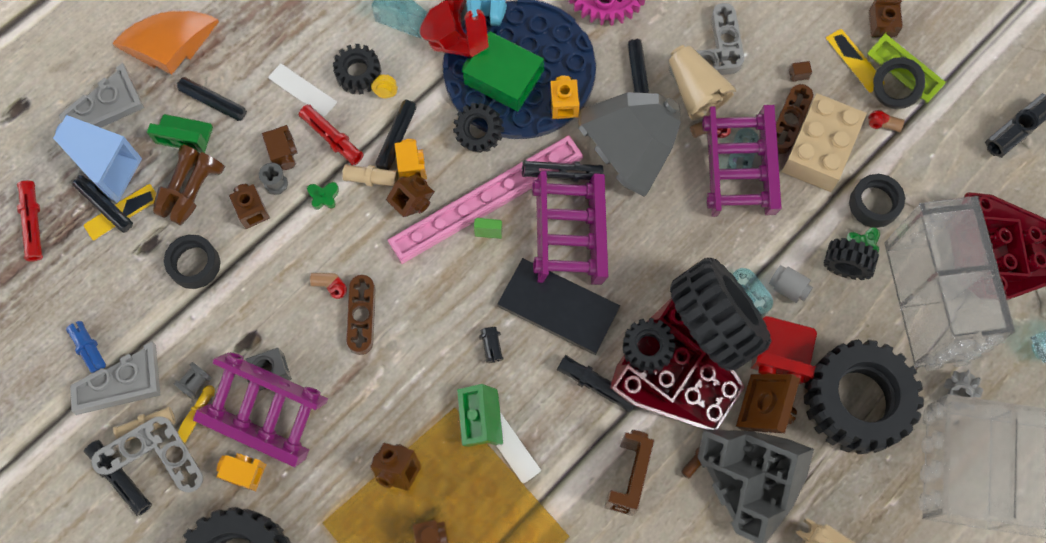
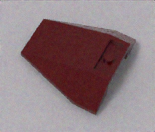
(1017, 244)
(687, 389)

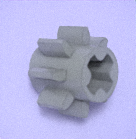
(964, 380)

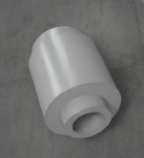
(791, 284)

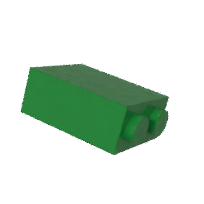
(503, 71)

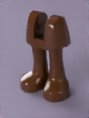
(182, 204)

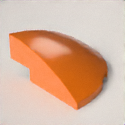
(166, 38)

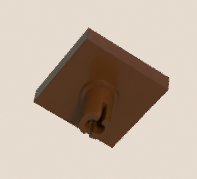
(768, 403)

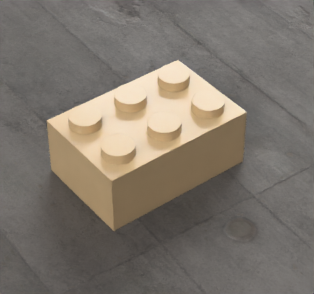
(824, 142)

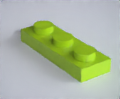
(887, 49)

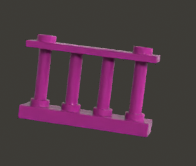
(765, 147)
(594, 216)
(240, 426)

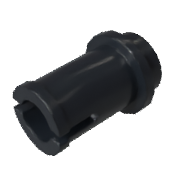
(491, 344)

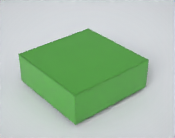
(488, 228)

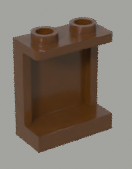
(629, 502)

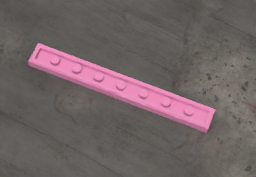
(477, 203)

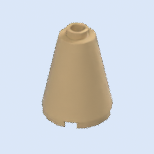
(699, 82)

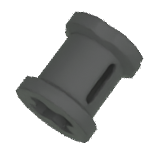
(273, 178)
(192, 380)

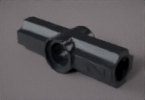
(1013, 133)

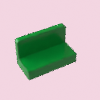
(179, 131)
(479, 415)

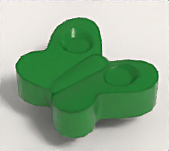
(323, 196)
(870, 237)

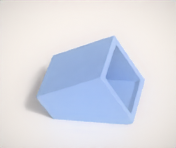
(100, 154)

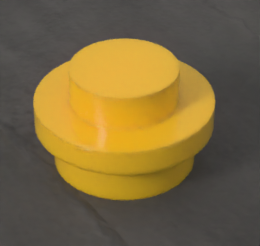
(384, 86)

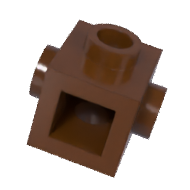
(410, 195)
(395, 466)

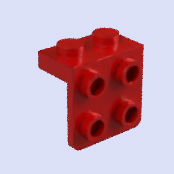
(789, 350)

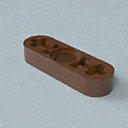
(799, 112)
(368, 334)

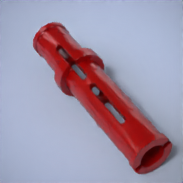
(338, 141)
(29, 212)

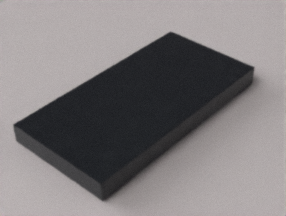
(559, 307)

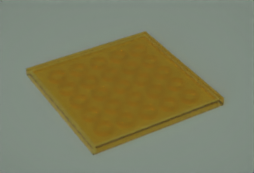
(455, 485)

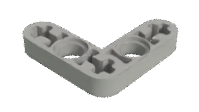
(723, 49)
(151, 442)

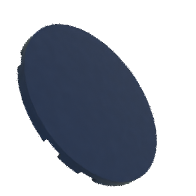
(548, 34)

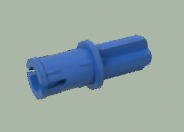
(86, 347)

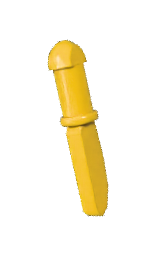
(188, 424)

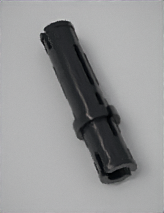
(531, 169)
(587, 377)
(121, 482)

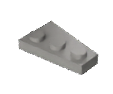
(108, 102)
(125, 382)

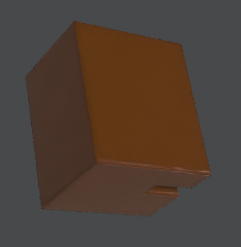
(800, 71)

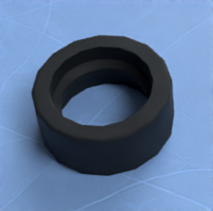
(905, 63)
(887, 185)
(183, 244)

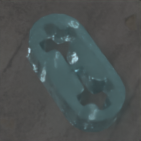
(748, 157)
(756, 288)

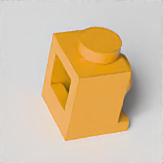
(564, 98)
(410, 159)
(241, 471)

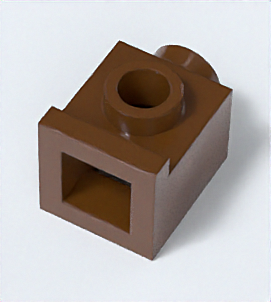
(885, 18)
(281, 147)
(251, 212)
(430, 532)

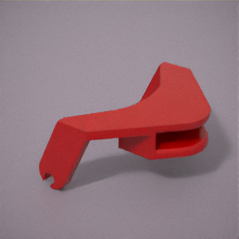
(445, 33)

